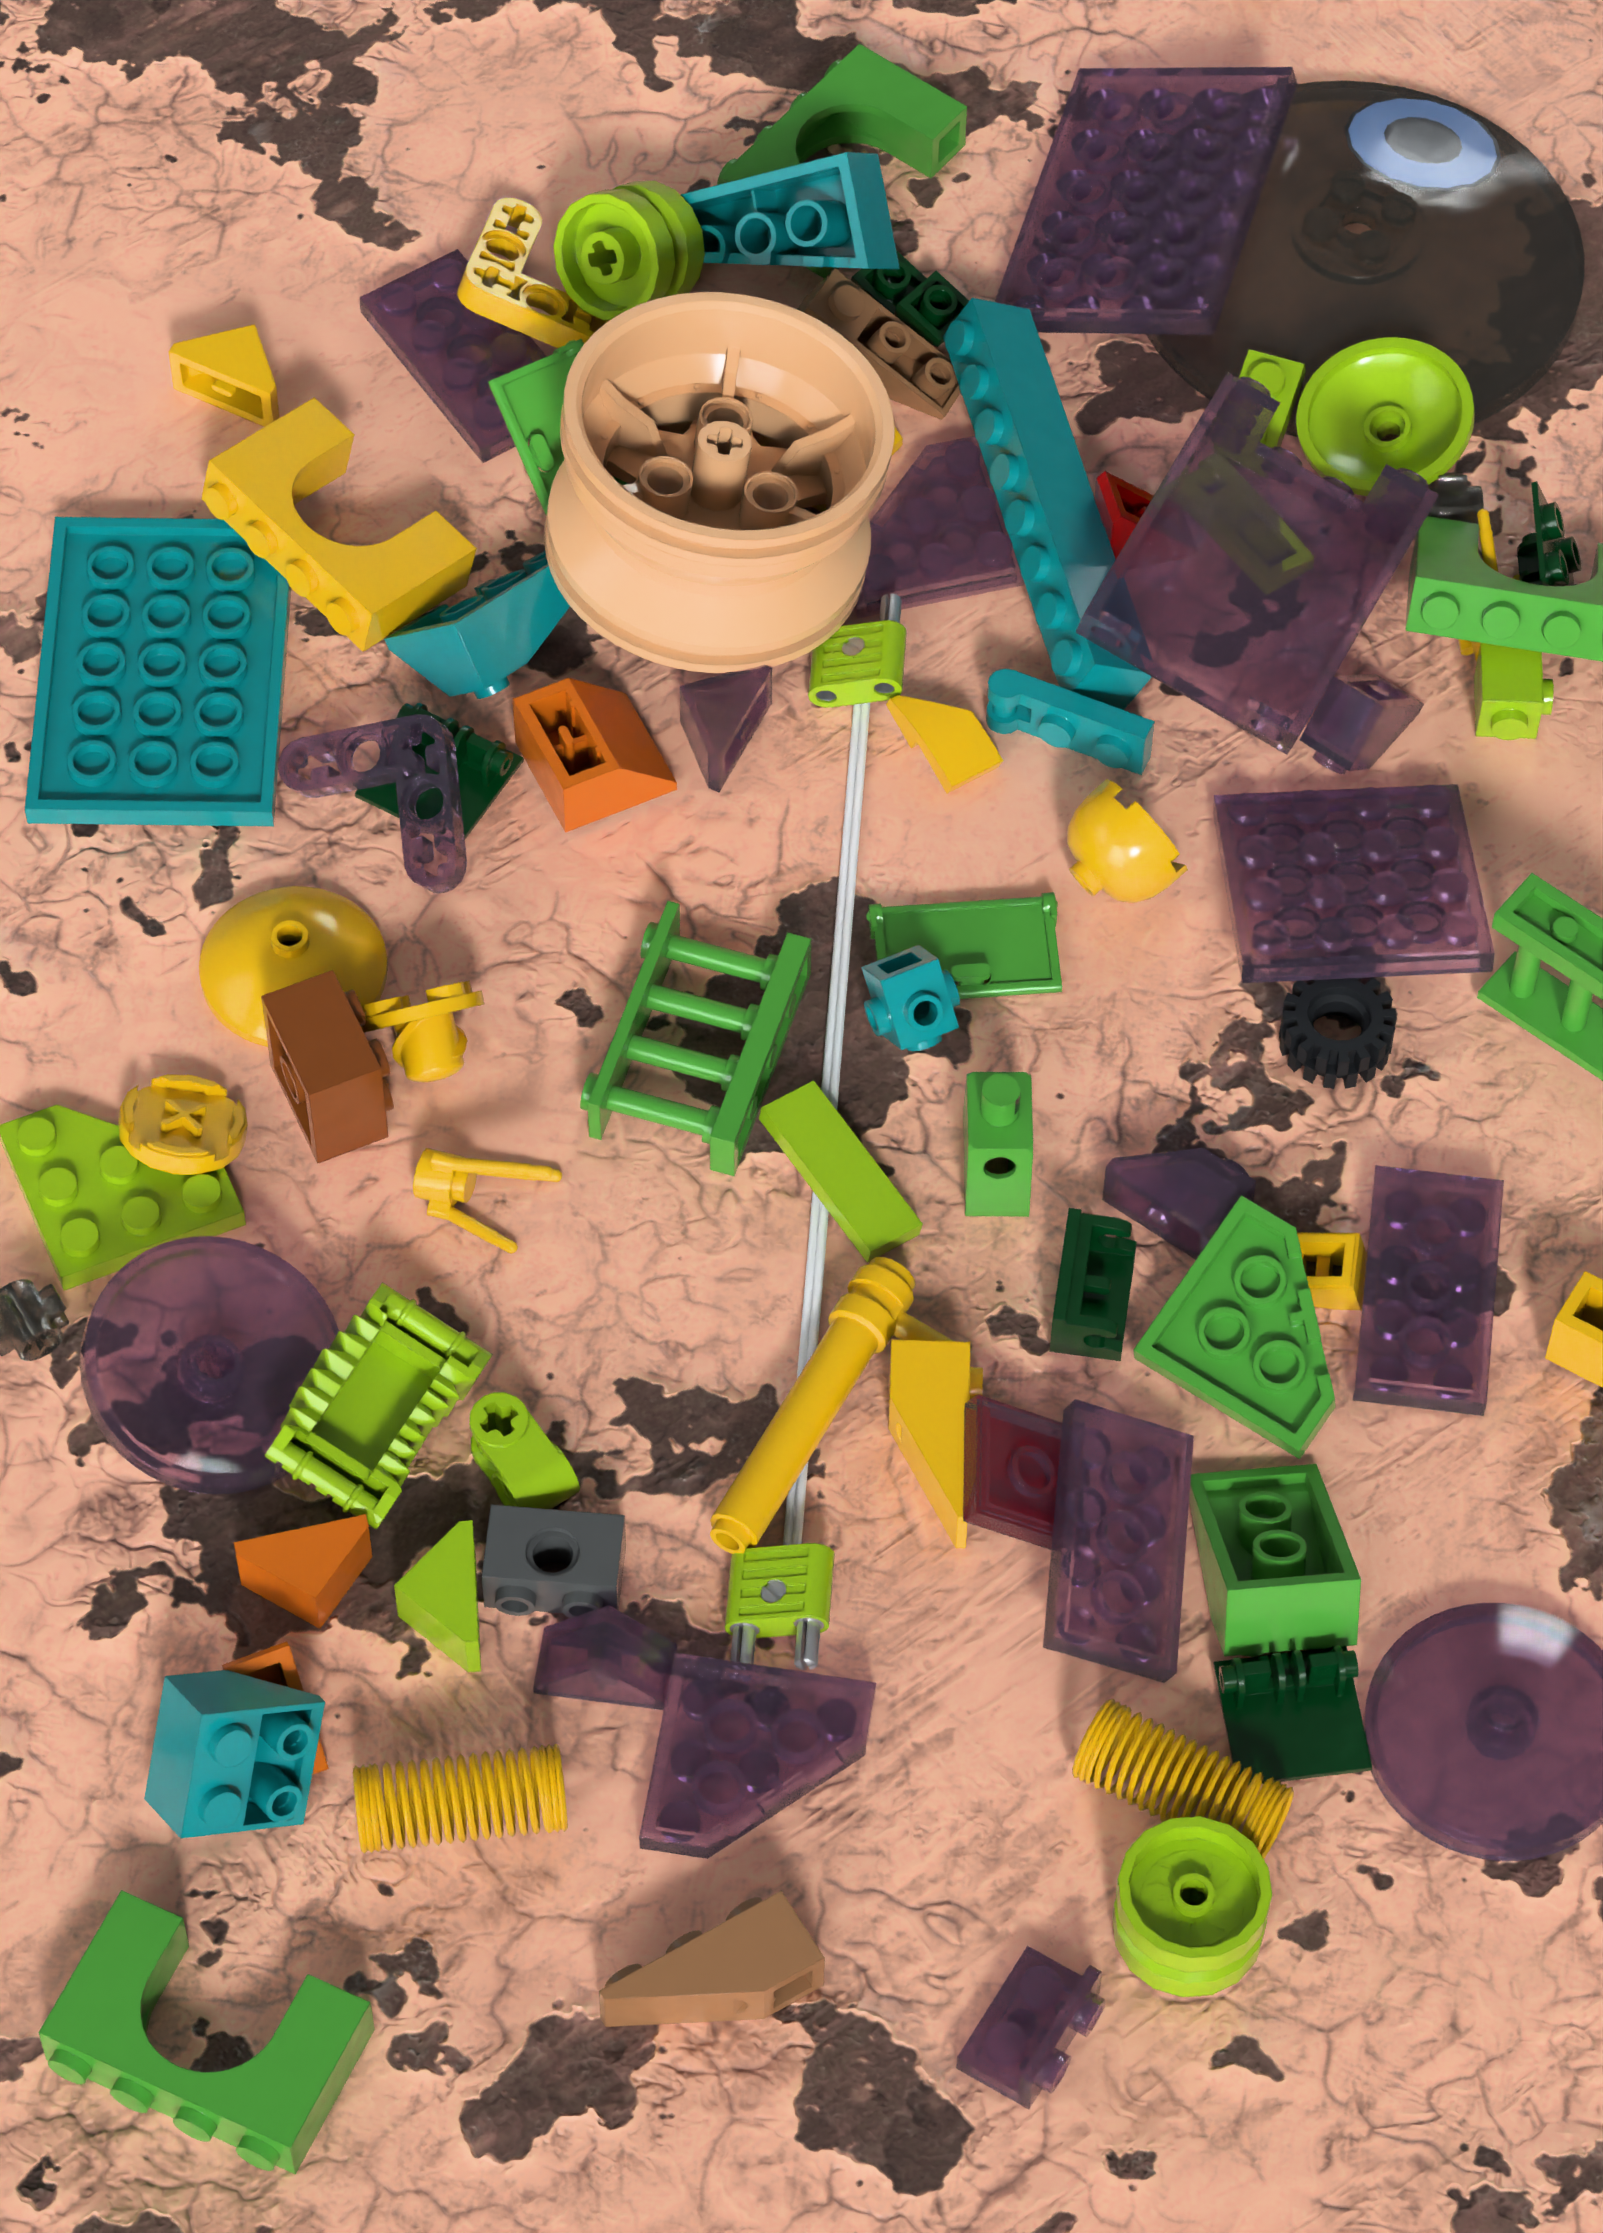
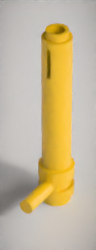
(858, 1329)

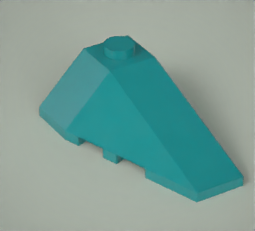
(486, 635)

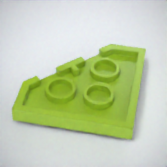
(99, 1201)

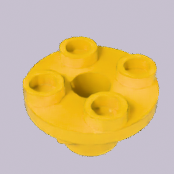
(426, 1034)

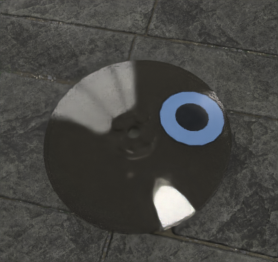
(1460, 251)

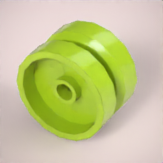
(628, 247)
(1191, 1906)

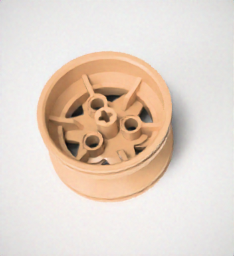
(725, 430)

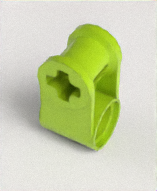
(518, 1454)

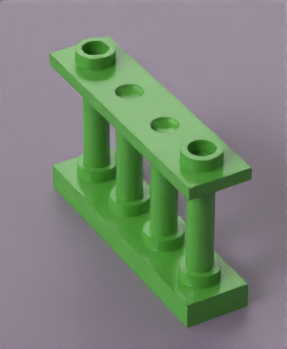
(1570, 940)
(742, 1077)

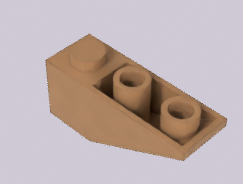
(905, 362)
(730, 1973)

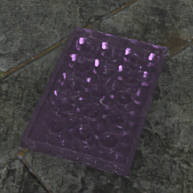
(1147, 199)

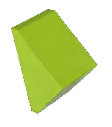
(442, 1598)

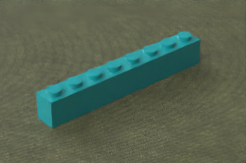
(1039, 489)

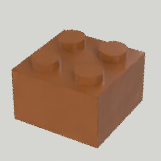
(328, 1065)

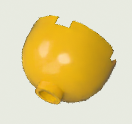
(1120, 848)

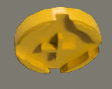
(182, 1125)

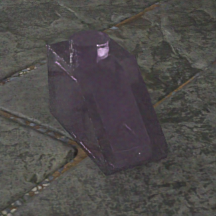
(1358, 721)
(1177, 1193)

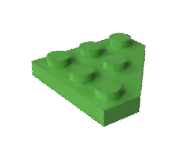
(1247, 1331)

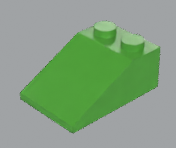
(1274, 1561)

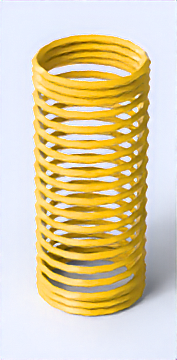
(1127, 1740)
(545, 1776)

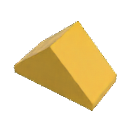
(227, 373)

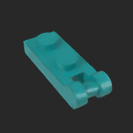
(1068, 720)

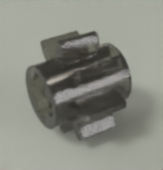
(1456, 499)
(30, 1319)

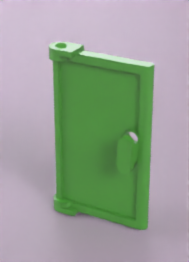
(532, 409)
(979, 940)

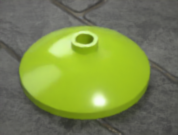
(1382, 391)

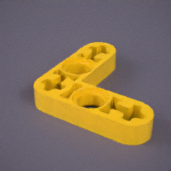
(501, 291)

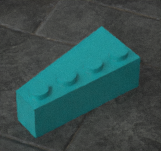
(801, 216)

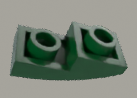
(918, 301)

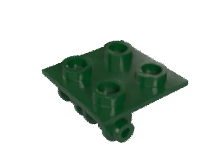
(1547, 555)
(482, 773)
(1294, 1713)

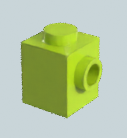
(1510, 692)

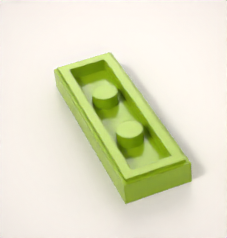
(840, 1171)

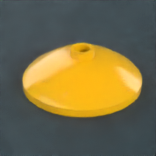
(247, 957)

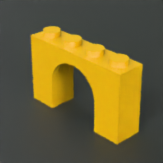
(358, 588)

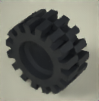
(1337, 1057)

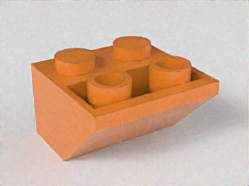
(588, 751)

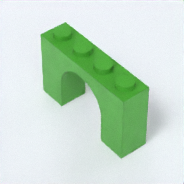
(863, 103)
(1465, 599)
(261, 2107)

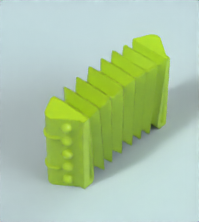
(375, 1403)

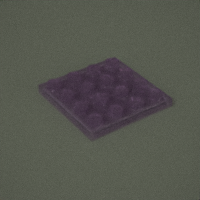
(1351, 883)

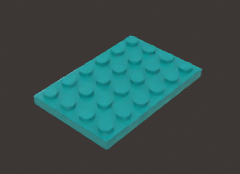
(158, 677)

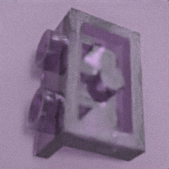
(1029, 2027)

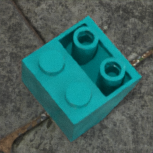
(232, 1753)

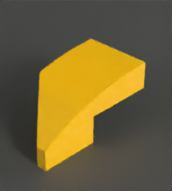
(948, 738)

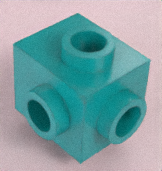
(910, 999)

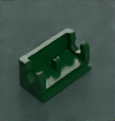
(1093, 1287)

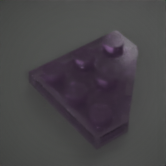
(939, 533)
(744, 1747)

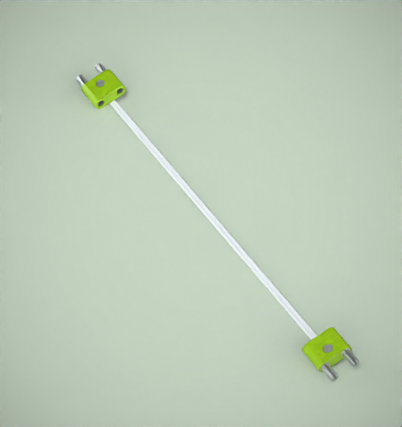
(790, 1585)

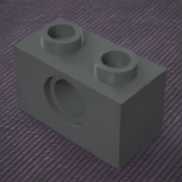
(527, 1538)

